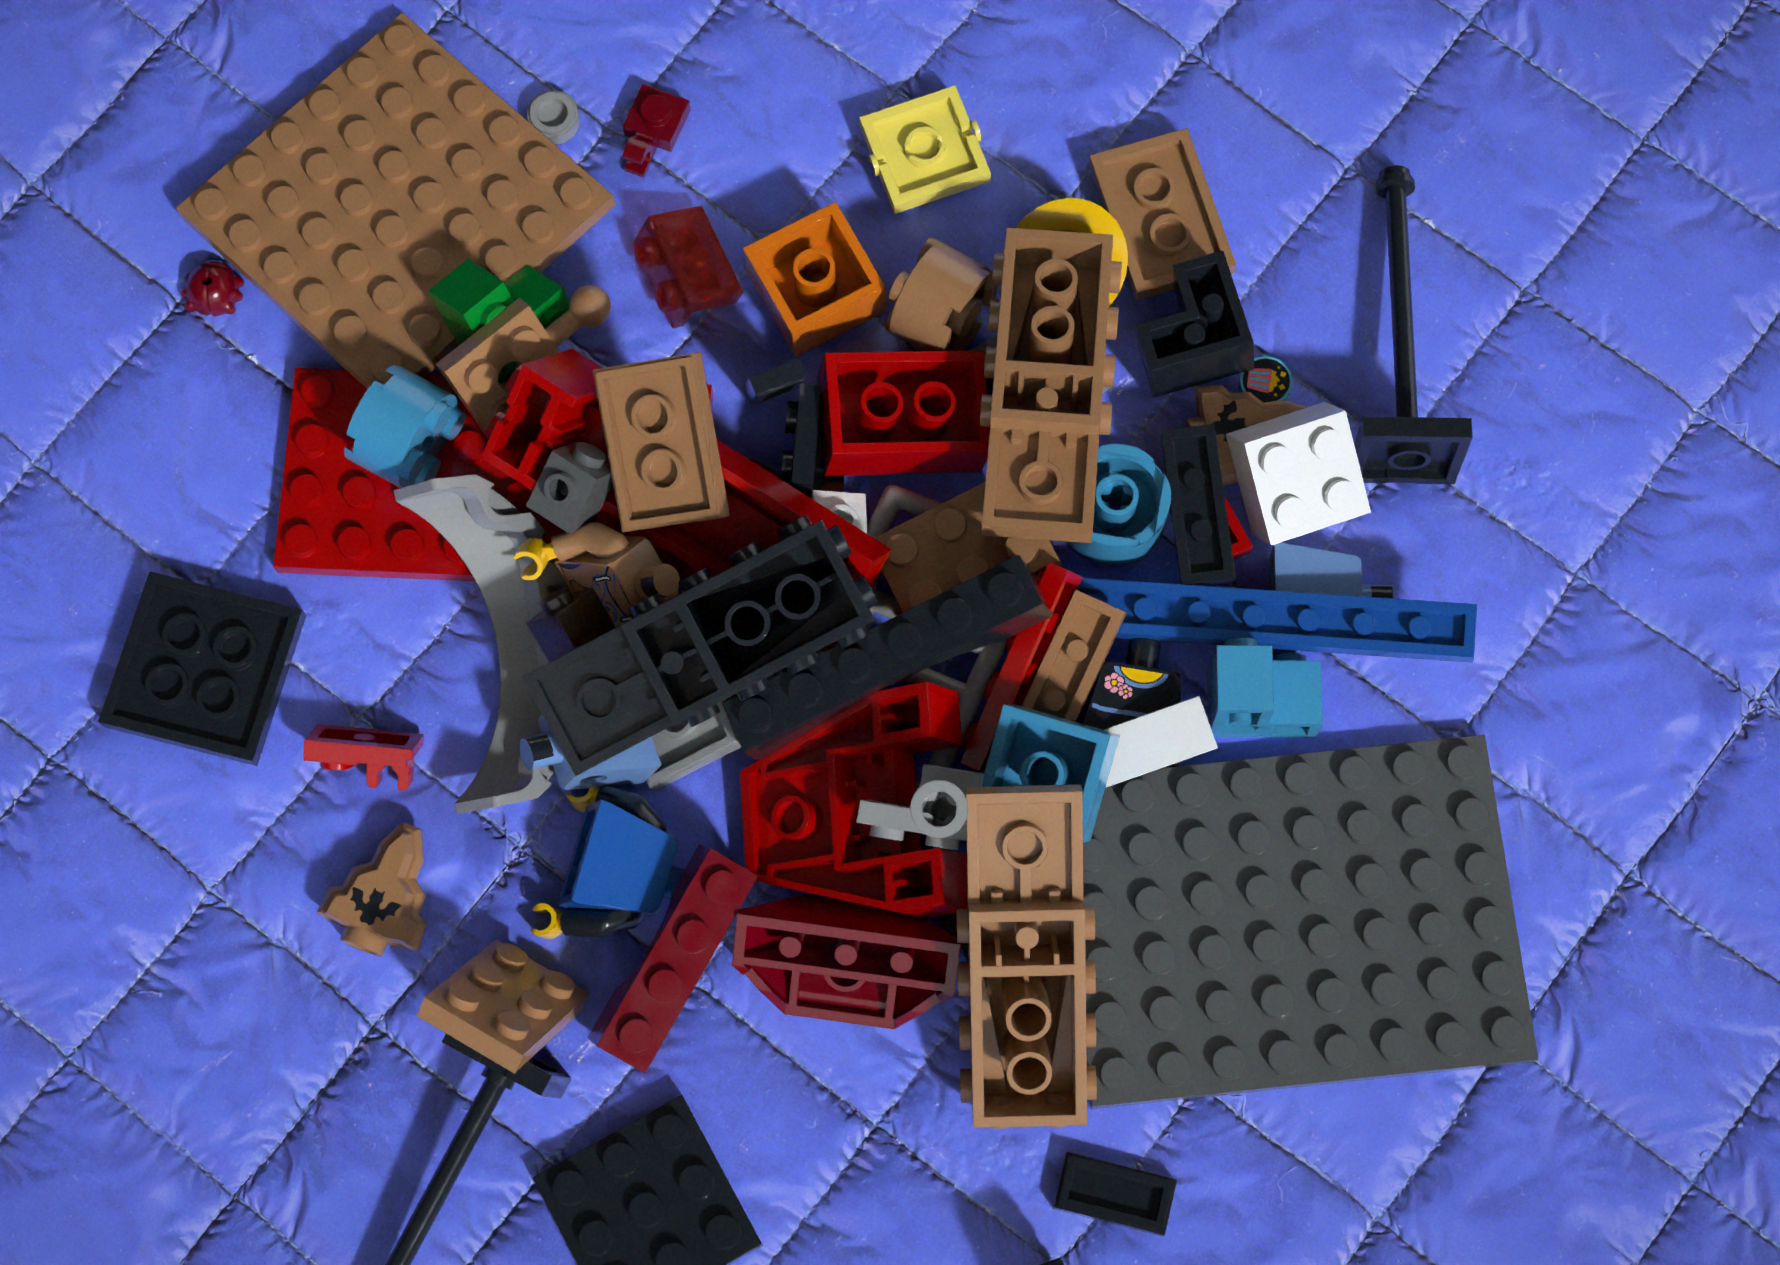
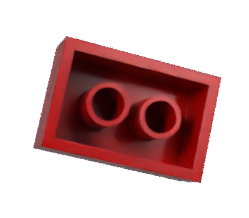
(902, 412)

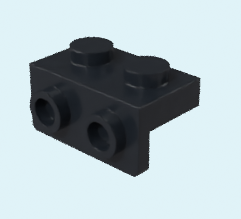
(805, 463)

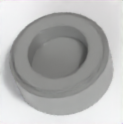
(554, 116)

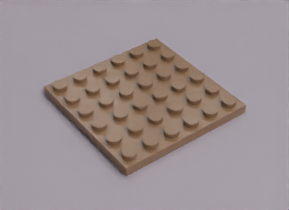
(383, 193)

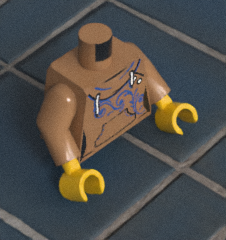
(615, 565)

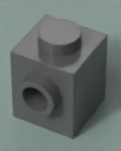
(572, 486)

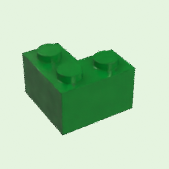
(473, 297)

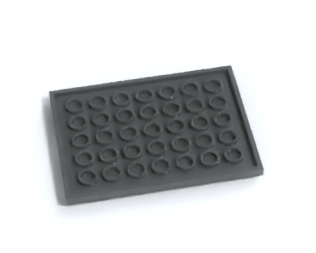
(1302, 924)

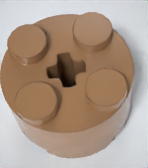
(940, 299)

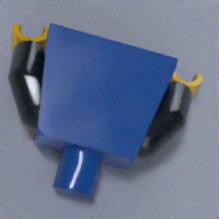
(616, 867)

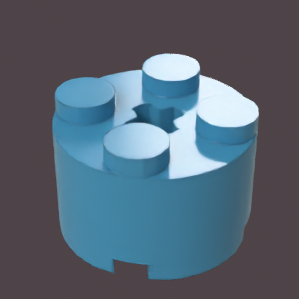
(403, 428)
(1145, 499)

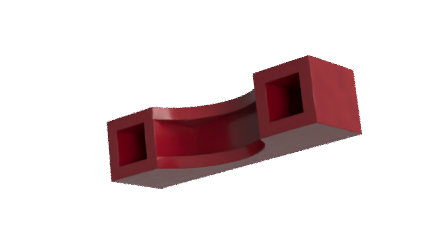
(661, 983)

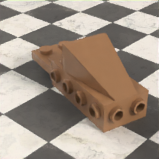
(1048, 383)
(1026, 959)

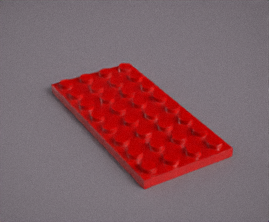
(347, 518)

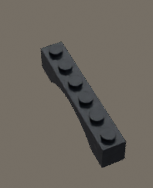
(948, 625)

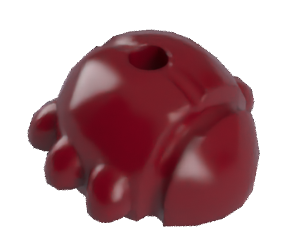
(214, 298)

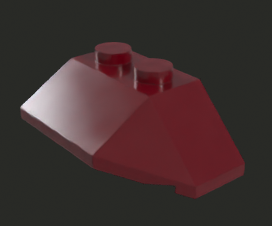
(845, 960)

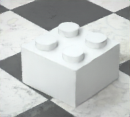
(1298, 473)

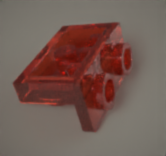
(685, 264)

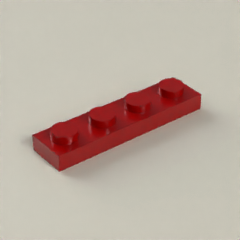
(1021, 665)

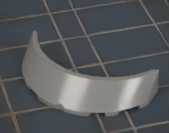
(486, 536)

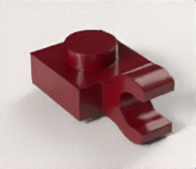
(652, 124)

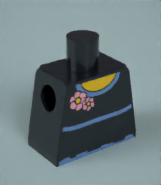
(1133, 688)

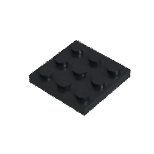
(202, 668)
(649, 1197)

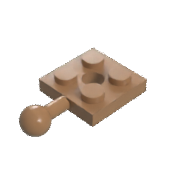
(511, 337)

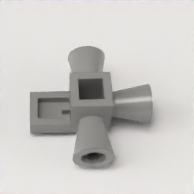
(935, 810)

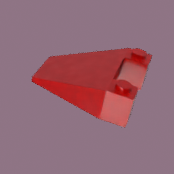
(808, 794)

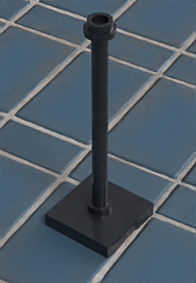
(1407, 445)
(533, 1076)

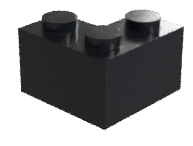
(1202, 340)

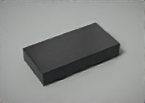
(774, 382)
(1115, 1194)

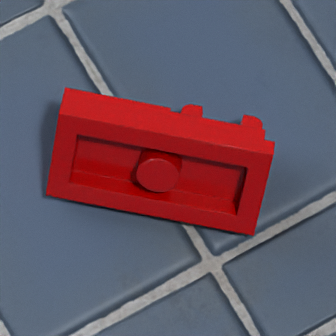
(348, 746)

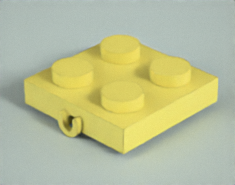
(925, 149)

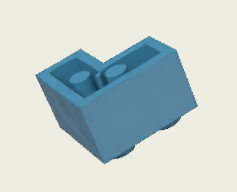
(1262, 695)

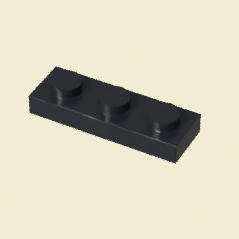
(1198, 506)

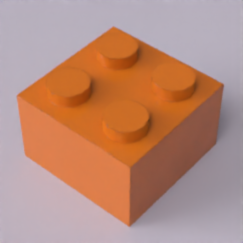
(815, 279)

